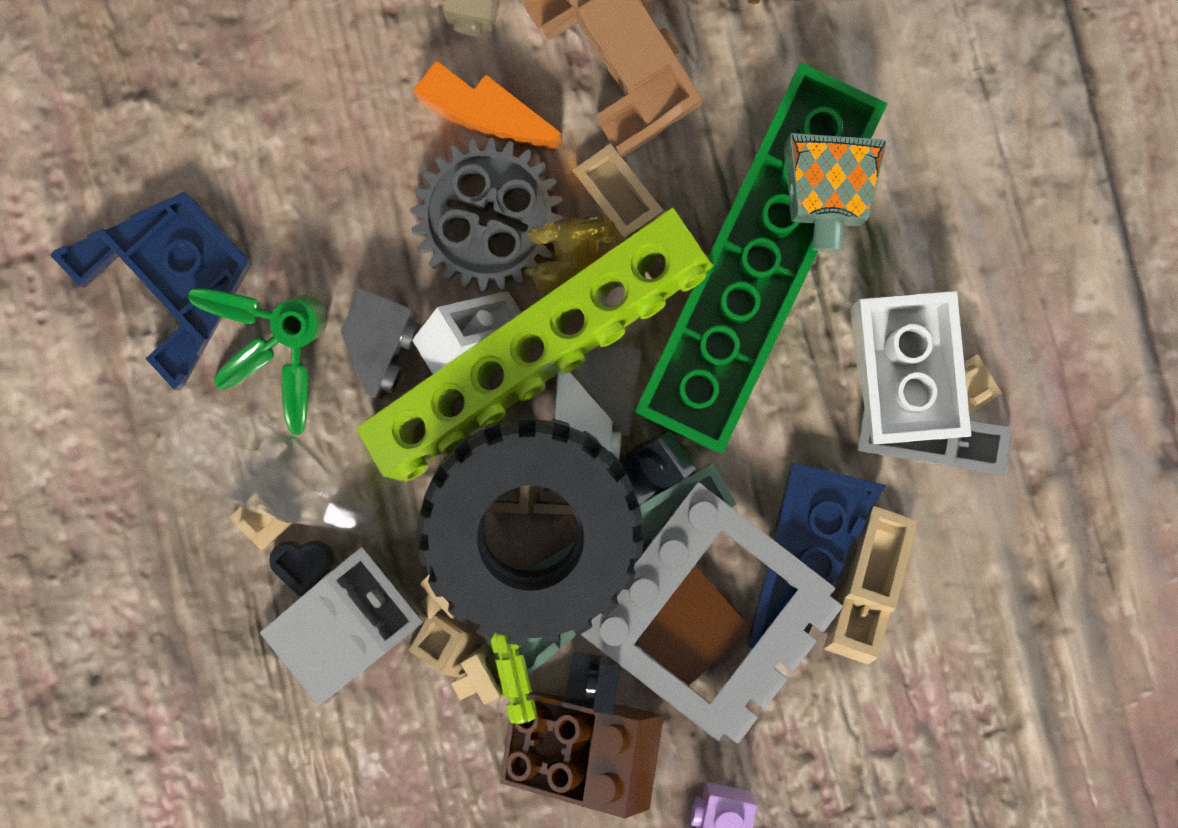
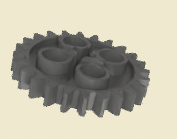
(502, 176)

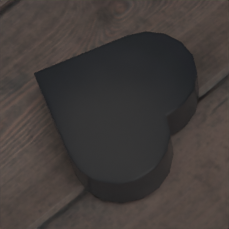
(300, 564)

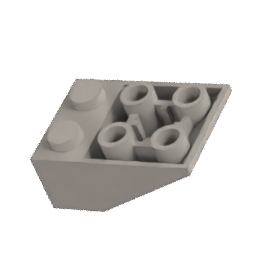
(344, 623)

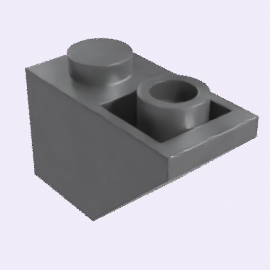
(375, 339)

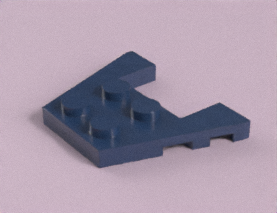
(171, 252)

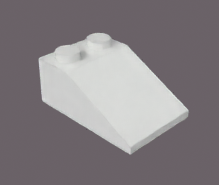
(911, 367)

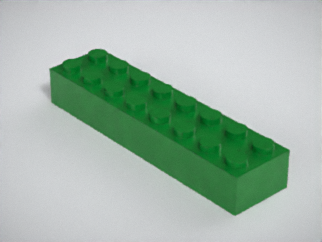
(755, 273)

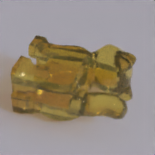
(574, 246)

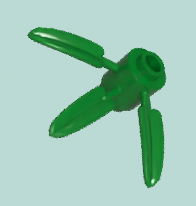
(259, 352)

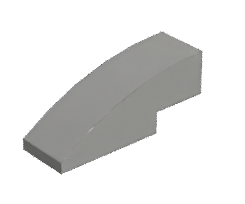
(983, 451)

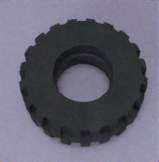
(518, 600)

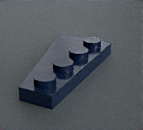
(818, 526)

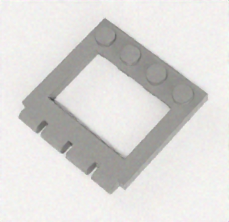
(660, 573)

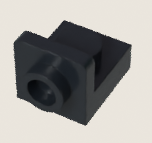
(656, 465)
(593, 681)

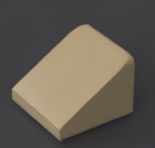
(444, 644)

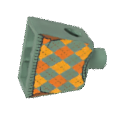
(832, 183)

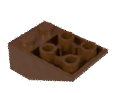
(585, 755)

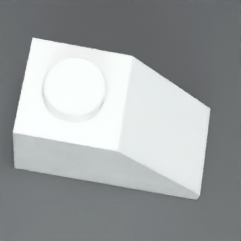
(462, 325)
(583, 413)

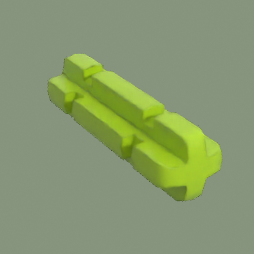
(514, 680)

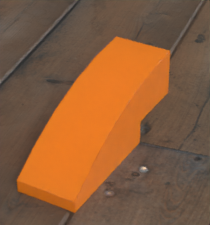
(484, 110)

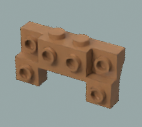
(637, 58)

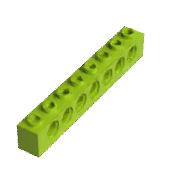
(390, 431)

